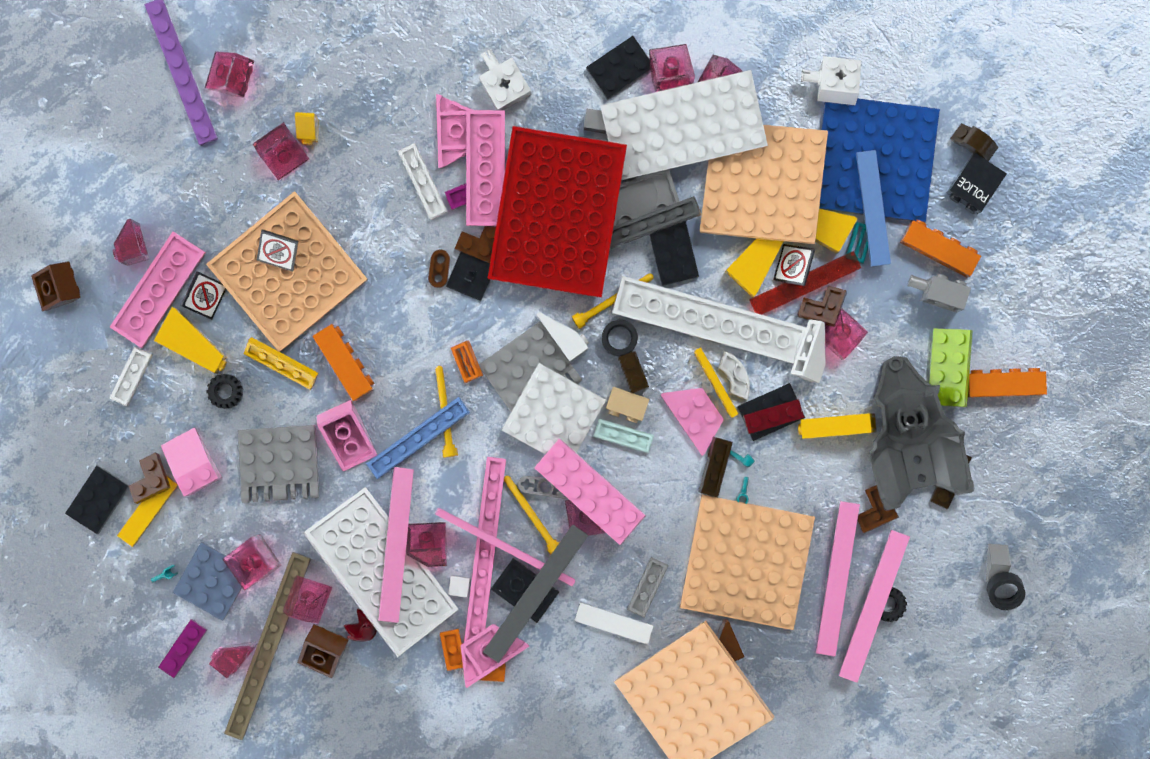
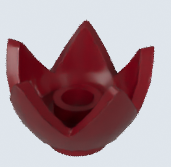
(362, 630)

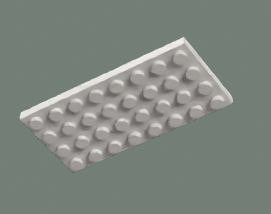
(686, 124)
(354, 549)

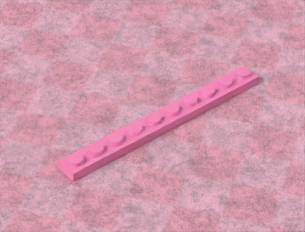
(484, 550)

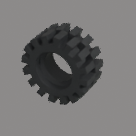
(213, 394)
(898, 610)

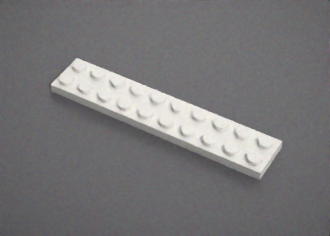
(708, 320)

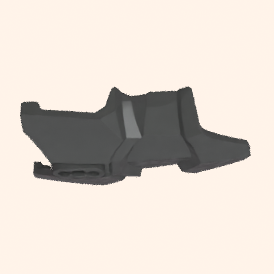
(915, 428)

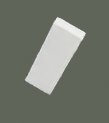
(131, 376)

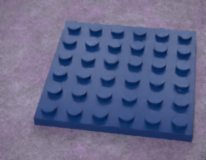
(904, 152)

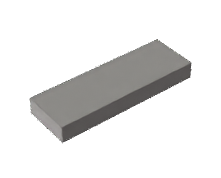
(647, 587)

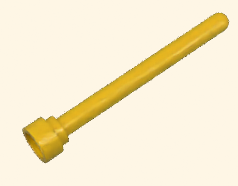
(581, 319)
(449, 448)
(552, 544)

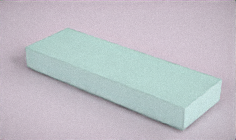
(623, 436)

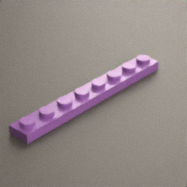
(181, 71)

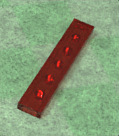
(816, 279)

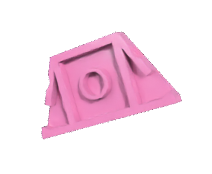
(450, 130)
(695, 415)
(478, 664)

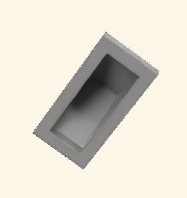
(997, 560)

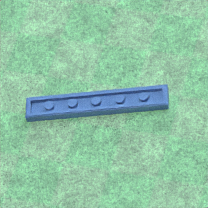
(873, 208)
(418, 437)

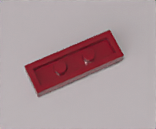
(773, 416)

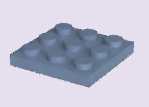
(208, 582)

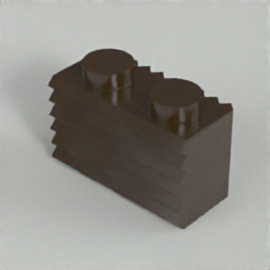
(633, 372)

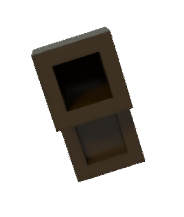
(975, 141)

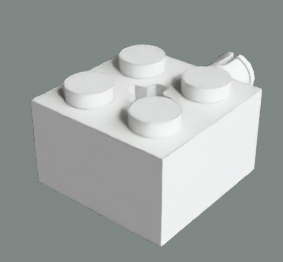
(500, 73)
(836, 80)

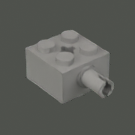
(942, 292)

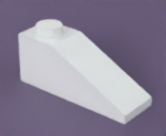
(567, 339)
(811, 354)

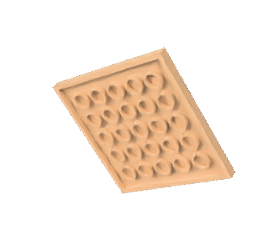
(768, 189)
(282, 300)
(747, 562)
(694, 697)

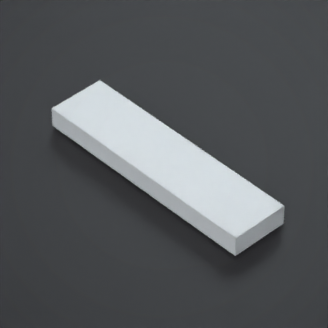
(422, 181)
(614, 623)

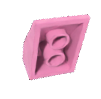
(346, 435)
(190, 462)

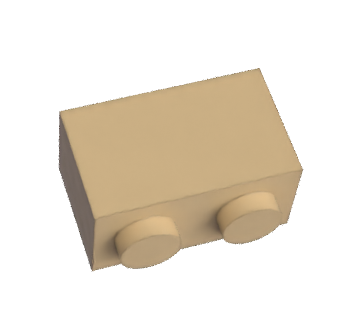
(627, 404)

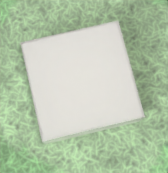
(459, 586)

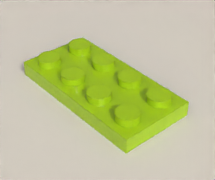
(951, 365)

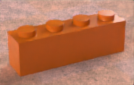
(940, 249)
(343, 362)
(1007, 384)

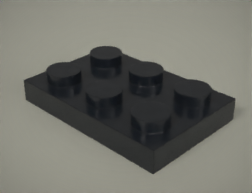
(619, 67)
(674, 254)
(773, 398)
(97, 499)
(514, 583)

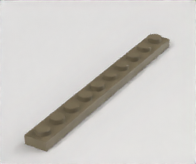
(265, 650)

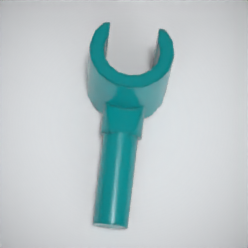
(746, 461)
(744, 490)
(166, 574)

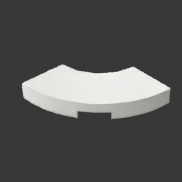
(736, 374)

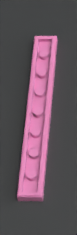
(498, 543)
(396, 545)
(837, 578)
(874, 606)

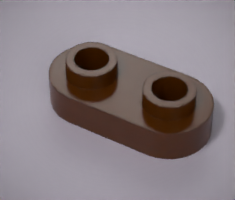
(439, 268)

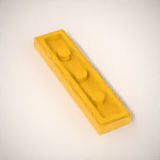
(280, 363)
(715, 382)
(144, 515)

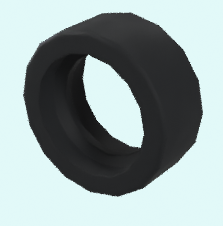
(619, 323)
(1001, 579)

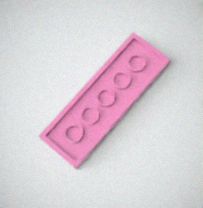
(484, 165)
(157, 290)
(590, 491)

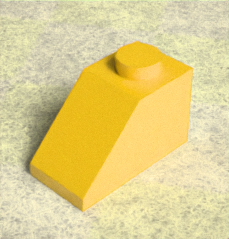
(306, 128)

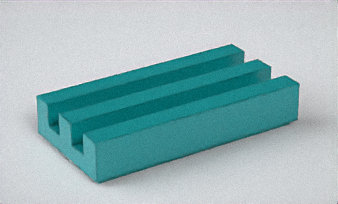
(861, 260)

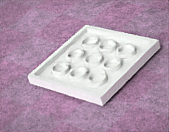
(552, 410)

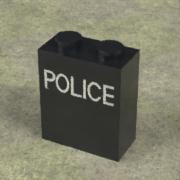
(976, 184)

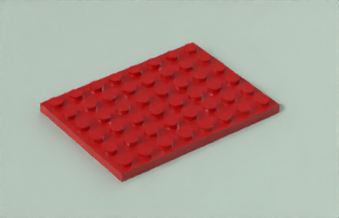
(557, 211)

